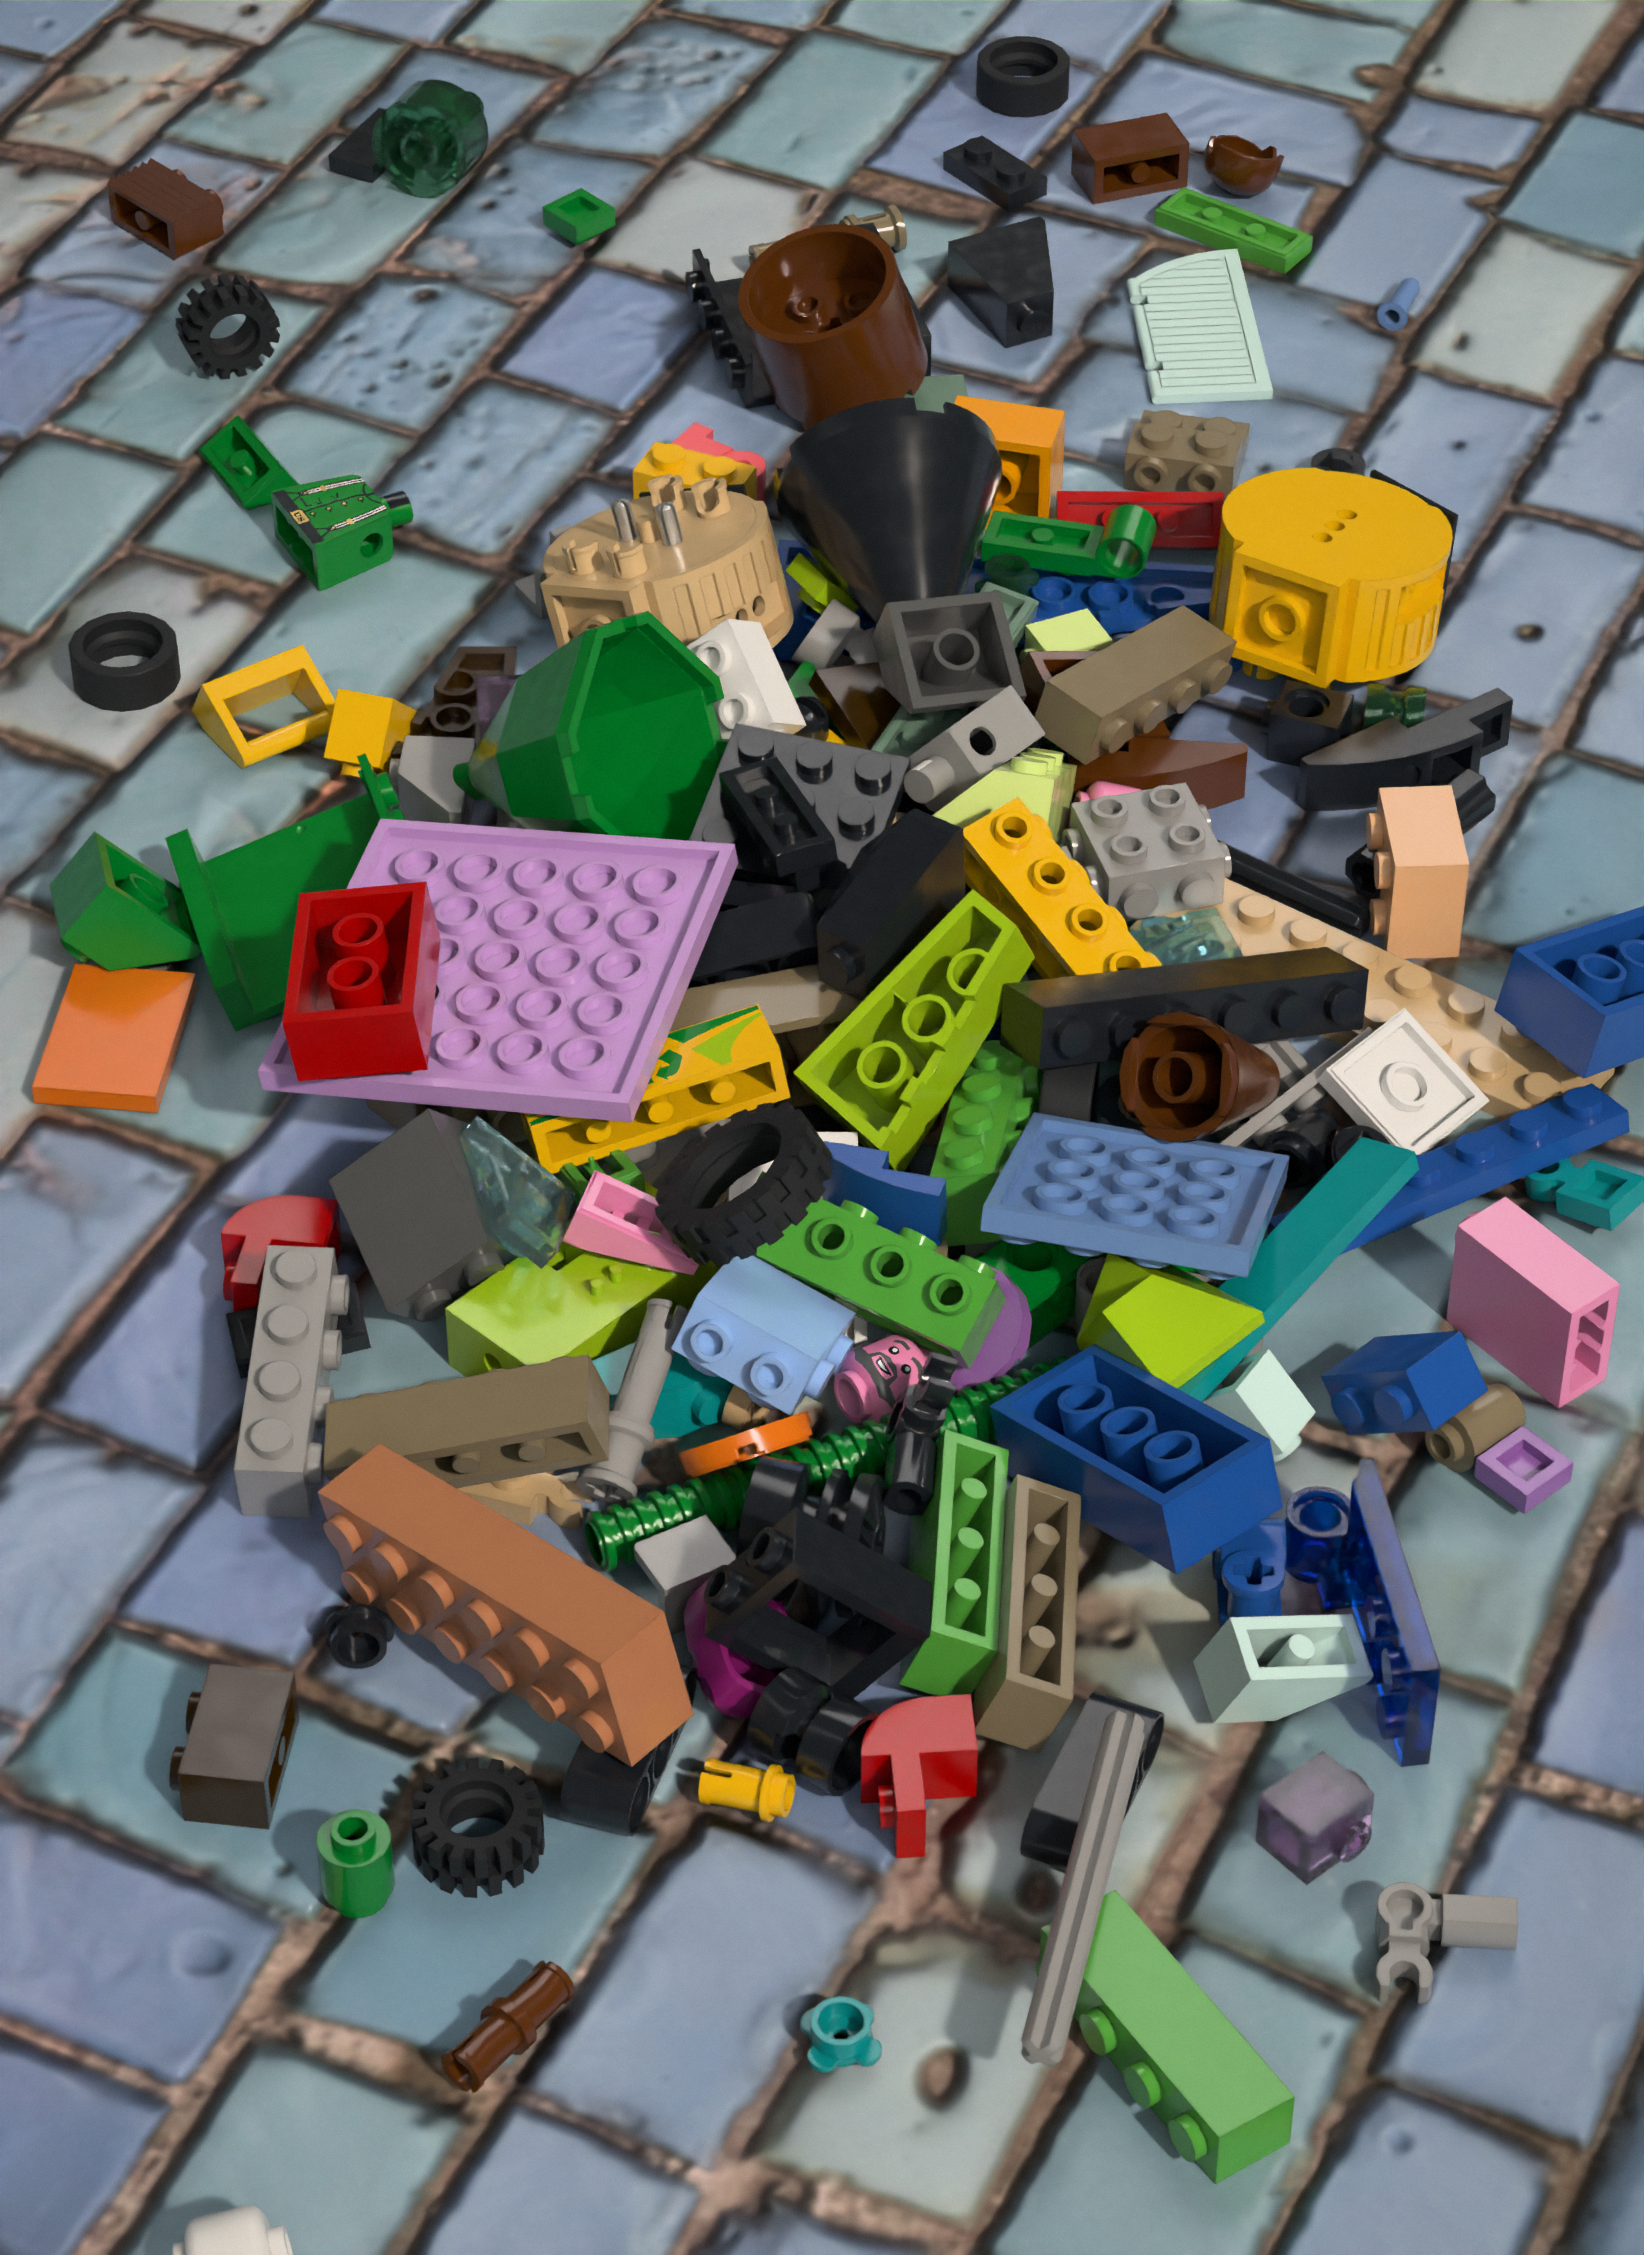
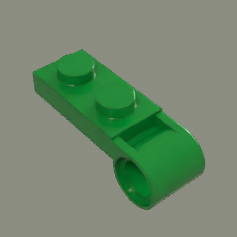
(1075, 547)

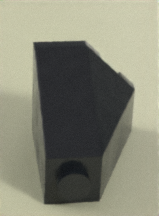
(890, 901)

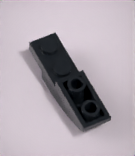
(1397, 756)

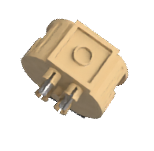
(672, 553)

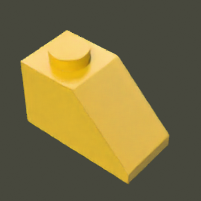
(368, 726)

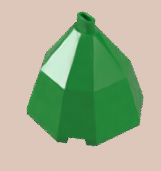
(604, 737)

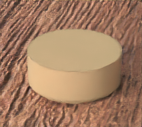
(742, 1412)

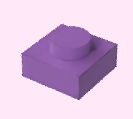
(1523, 1469)

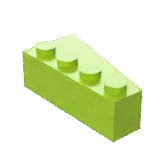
(918, 1031)

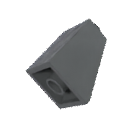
(419, 1218)

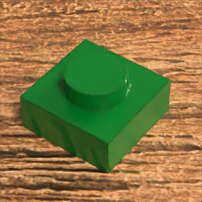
(579, 216)

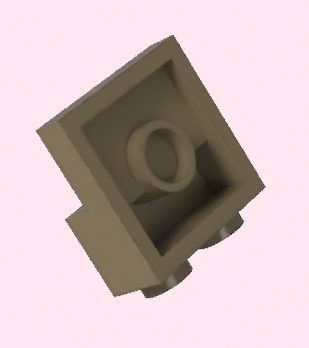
(1185, 453)

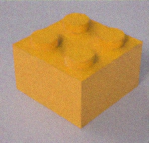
(1030, 454)

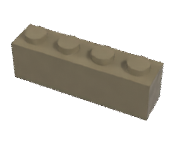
(1134, 684)
(480, 1424)
(1034, 1666)

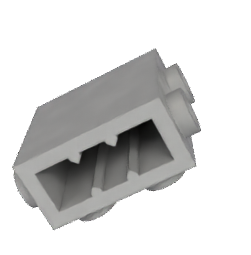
(1149, 851)

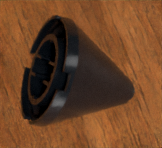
(892, 499)

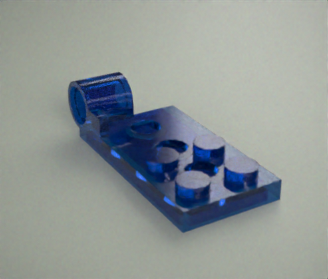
(1361, 1565)

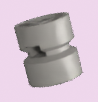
(831, 634)

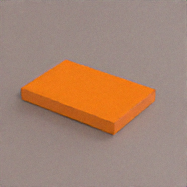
(115, 1038)

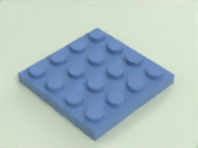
(1136, 1196)

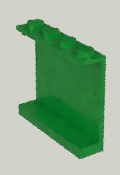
(250, 896)

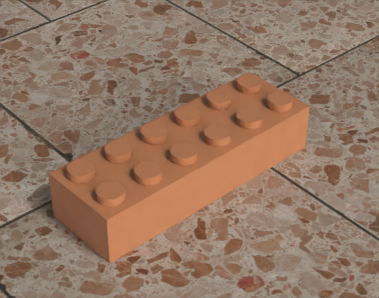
(506, 1604)

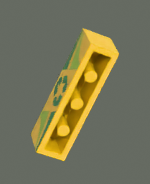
(698, 1080)

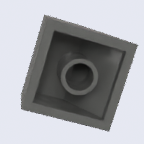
(946, 652)

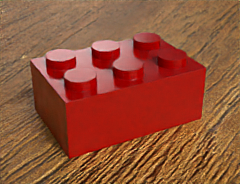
(362, 982)

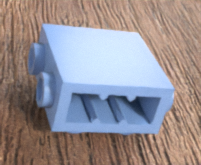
(765, 1334)

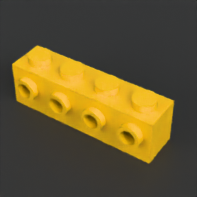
(1047, 896)

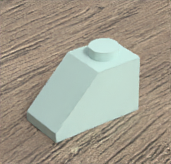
(1264, 1400)
(1279, 1665)

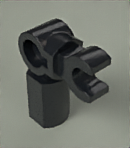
(913, 1437)

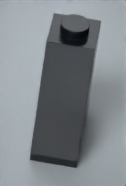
(1006, 280)

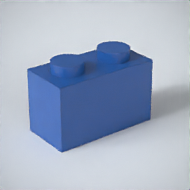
(1404, 1383)

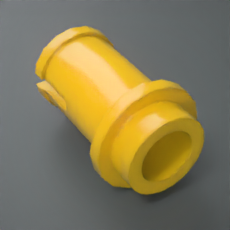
(748, 1788)

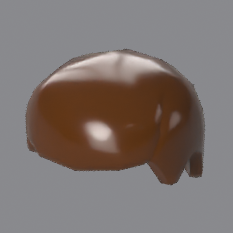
(1241, 165)

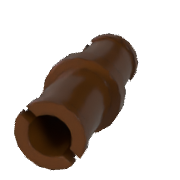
(508, 2026)

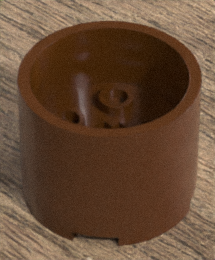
(831, 322)

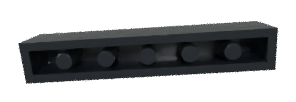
(1251, 996)

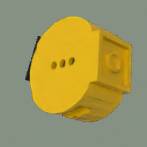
(1330, 575)

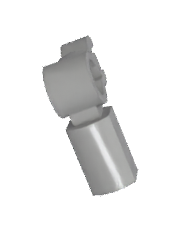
(1411, 1919)

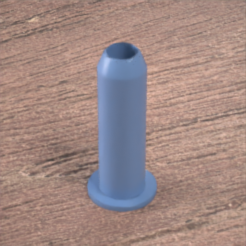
(1394, 314)

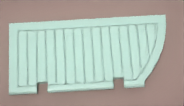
(1199, 331)

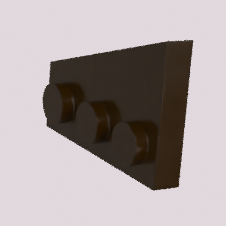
(454, 703)

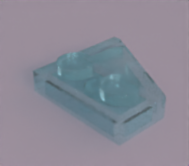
(517, 1194)

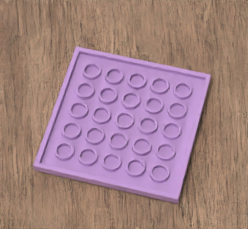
(550, 964)

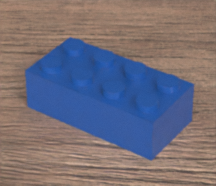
(1581, 993)
(1141, 1456)

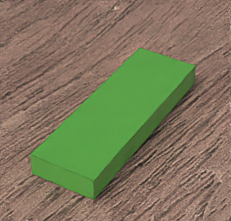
(1231, 227)

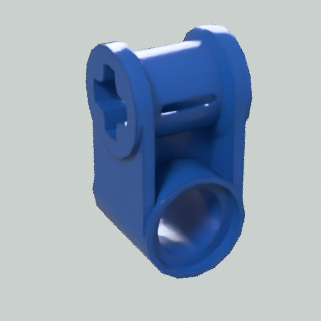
(1251, 1572)

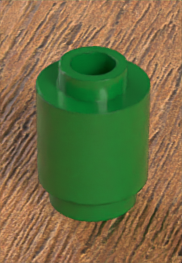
(356, 1862)

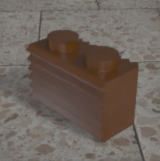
(165, 208)

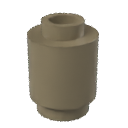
(1476, 1428)

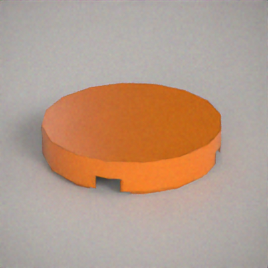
(746, 1445)

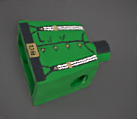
(337, 527)

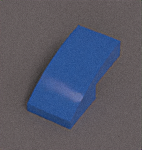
(892, 1195)

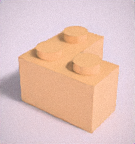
(1419, 871)

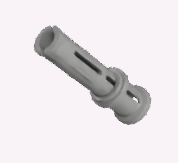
(634, 1406)

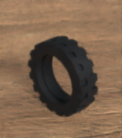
(761, 1210)

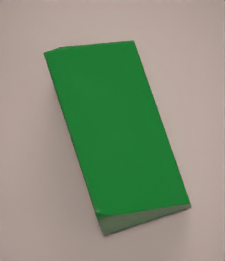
(246, 464)

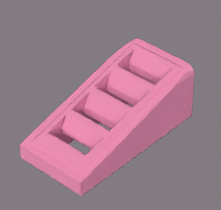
(617, 1223)

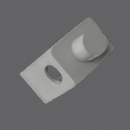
(949, 762)

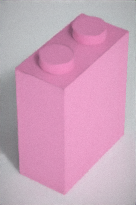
(1532, 1302)

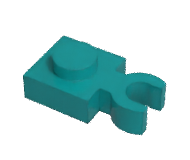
(1590, 1194)

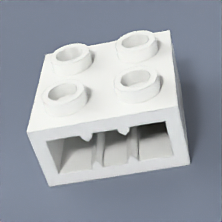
(749, 677)

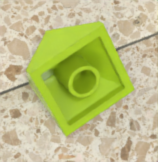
(1163, 1319)

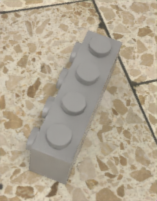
(289, 1381)

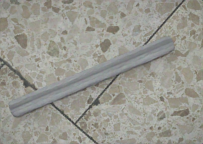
(1082, 1890)

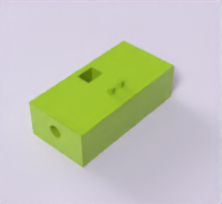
(565, 1309)

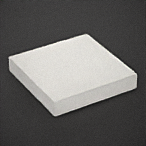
(1403, 1086)

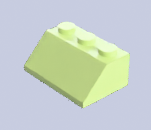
(1034, 777)

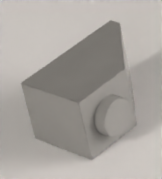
(426, 779)

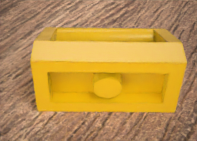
(258, 685)

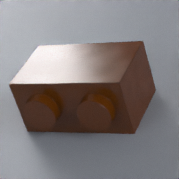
(1129, 158)

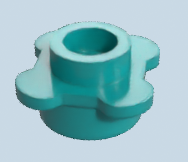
(838, 2018)

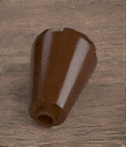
(1194, 1077)

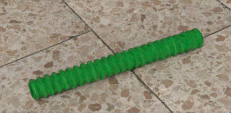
(723, 1496)

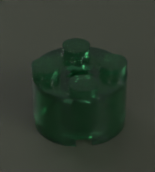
(431, 137)

